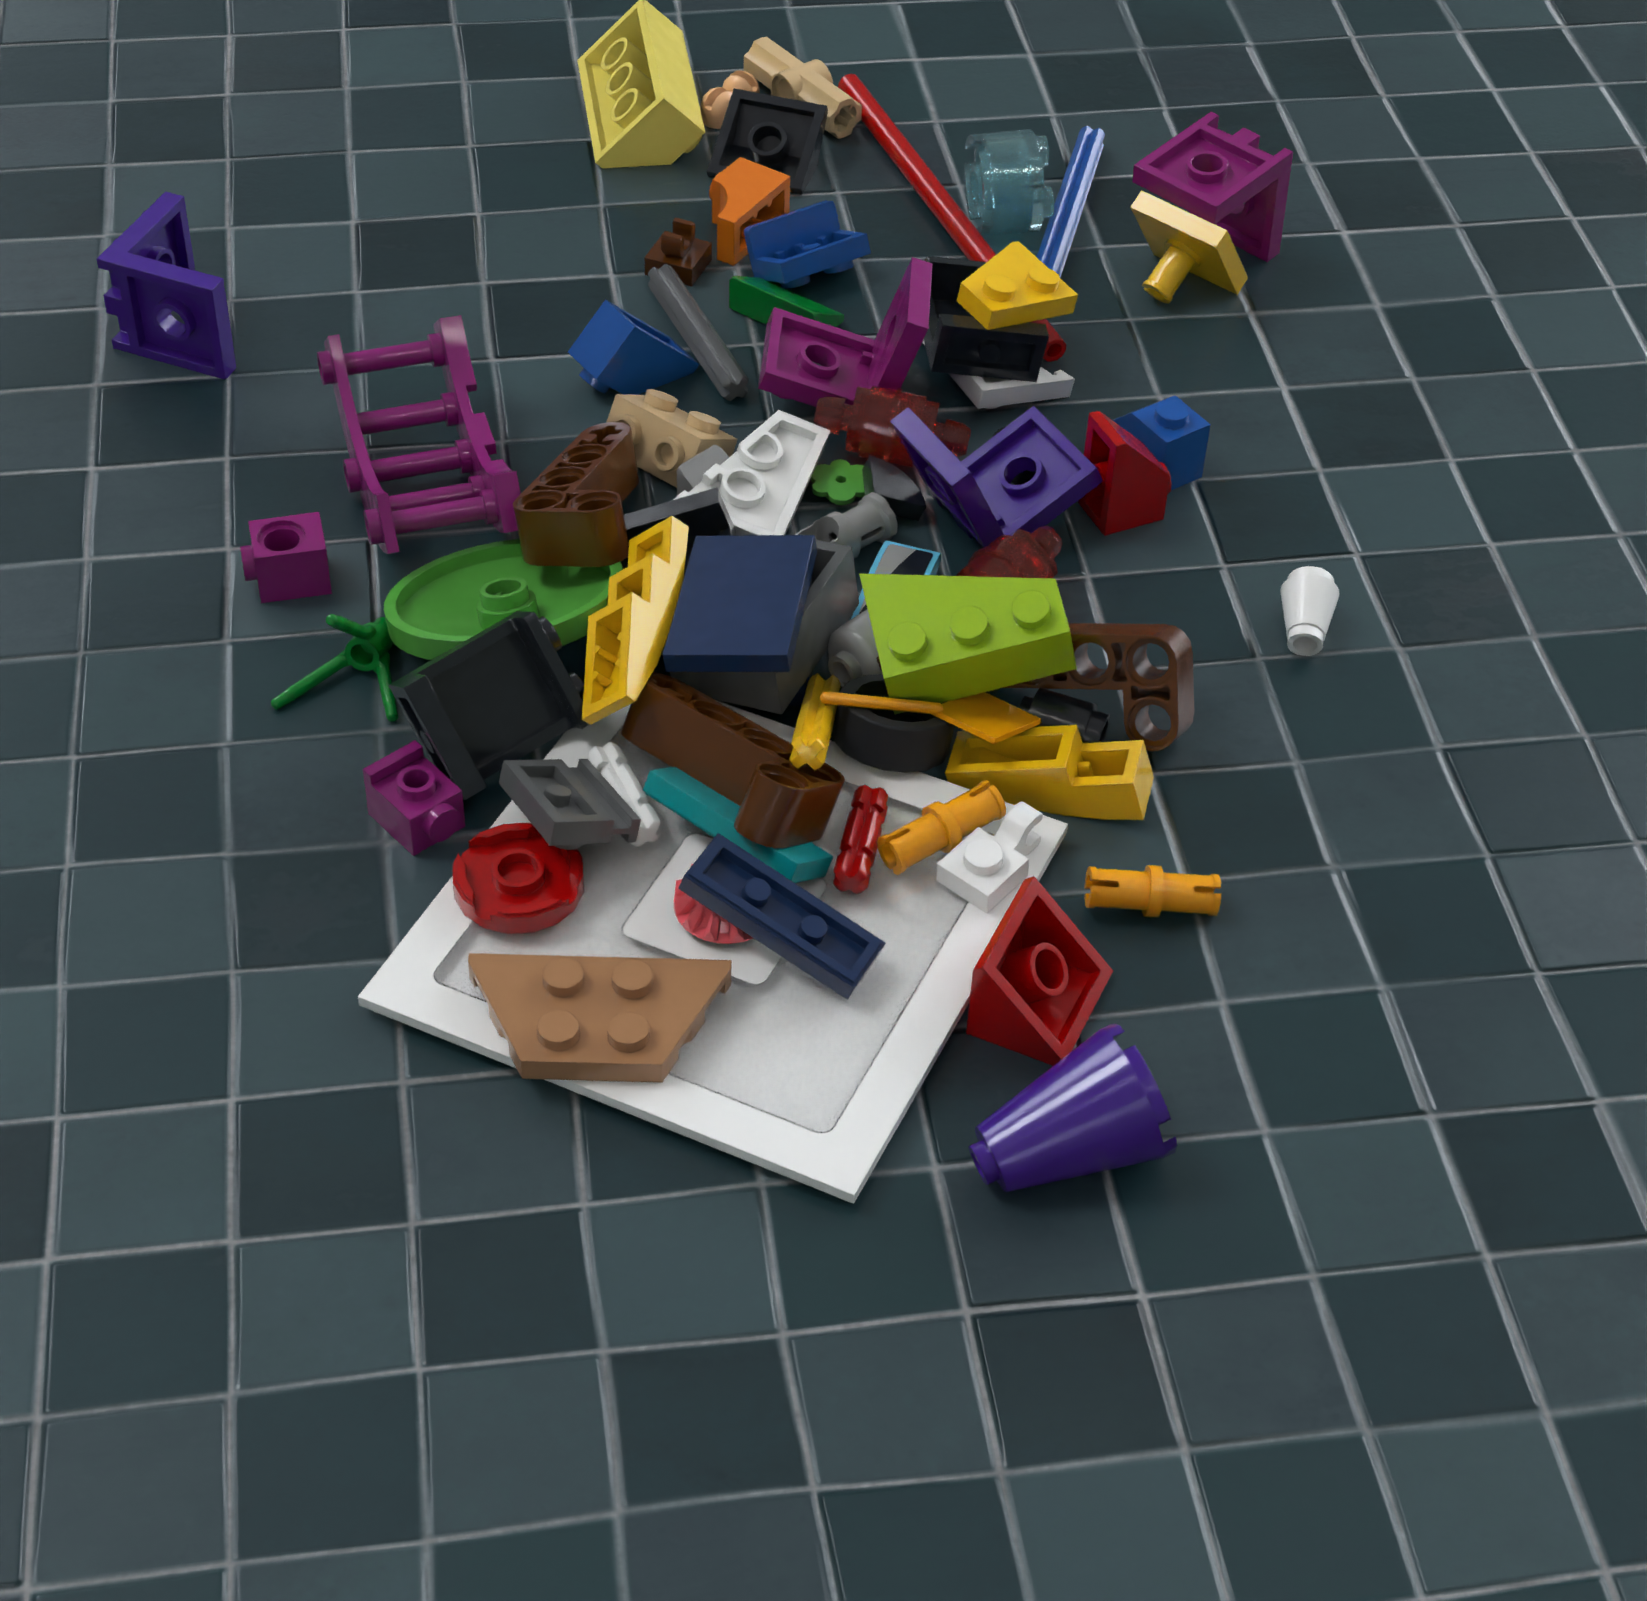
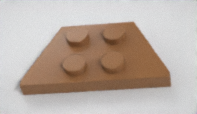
(597, 1013)

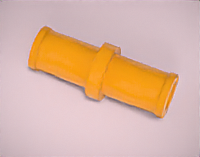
(941, 827)
(1152, 891)

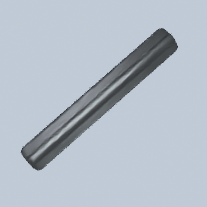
(698, 332)

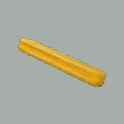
(814, 724)

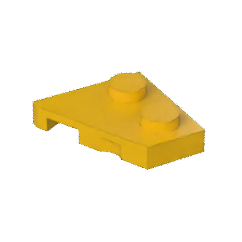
(1015, 290)

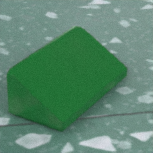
(757, 297)

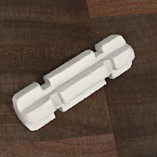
(612, 765)

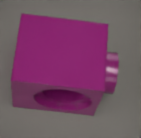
(287, 557)

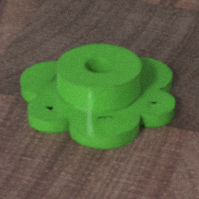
(838, 482)

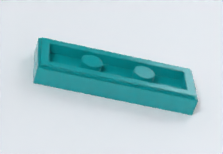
(717, 815)

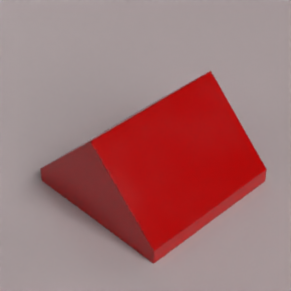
(1035, 979)

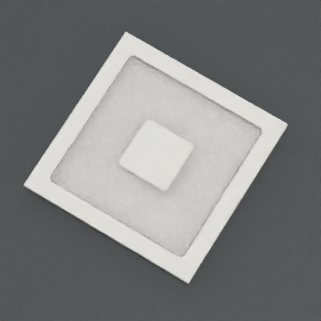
(782, 1060)

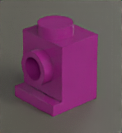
(413, 799)

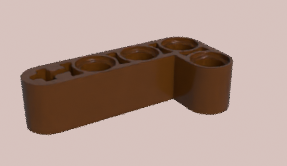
(575, 505)
(1135, 675)
(736, 760)

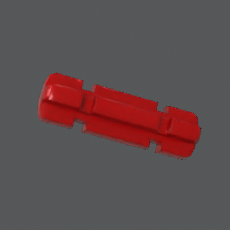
(860, 839)

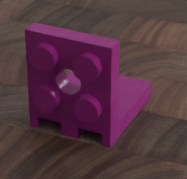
(1218, 173)
(846, 357)

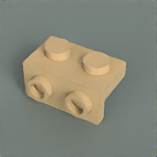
(666, 434)

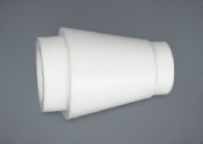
(1308, 607)

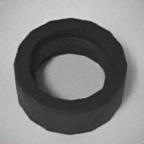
(888, 740)

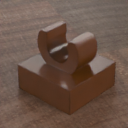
(681, 251)

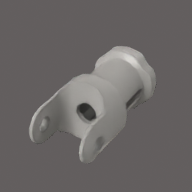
(858, 525)

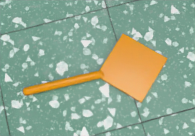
(977, 714)

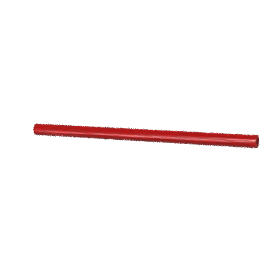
(930, 189)

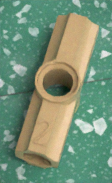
(803, 82)

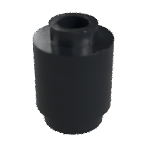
(1061, 709)

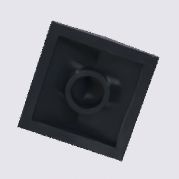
(772, 133)

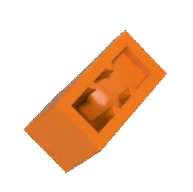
(743, 197)

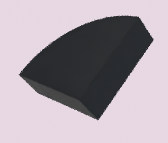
(895, 487)

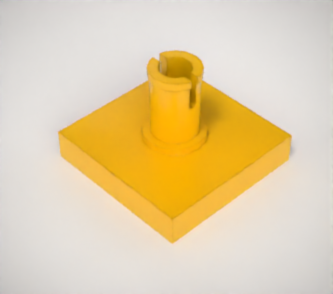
(1185, 246)

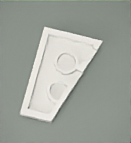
(767, 474)

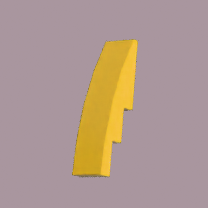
(635, 624)

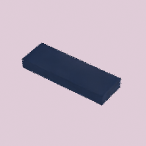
(782, 915)

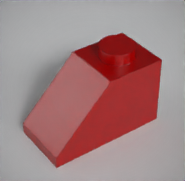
(1133, 479)

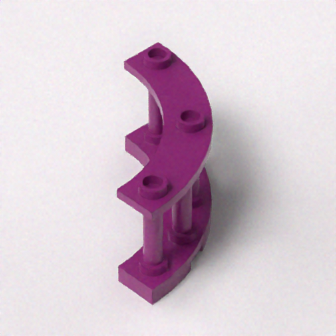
(491, 484)

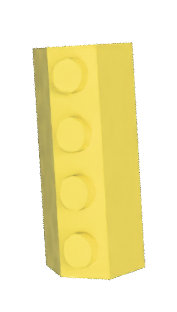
(640, 92)

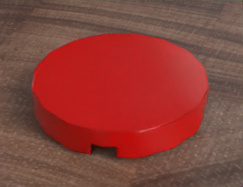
(517, 880)

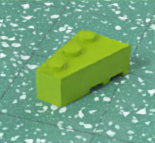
(965, 633)

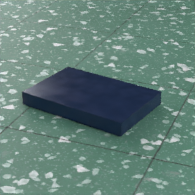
(741, 604)

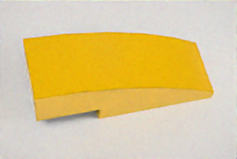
(1058, 772)

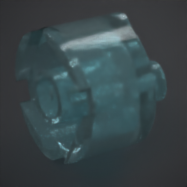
(1008, 182)

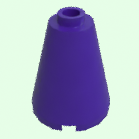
(1076, 1119)

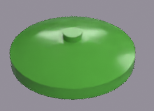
(483, 585)

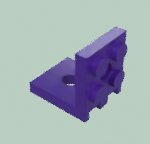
(156, 275)
(980, 486)

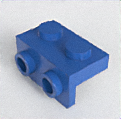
(802, 244)

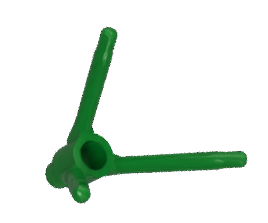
(365, 652)

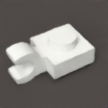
(990, 866)

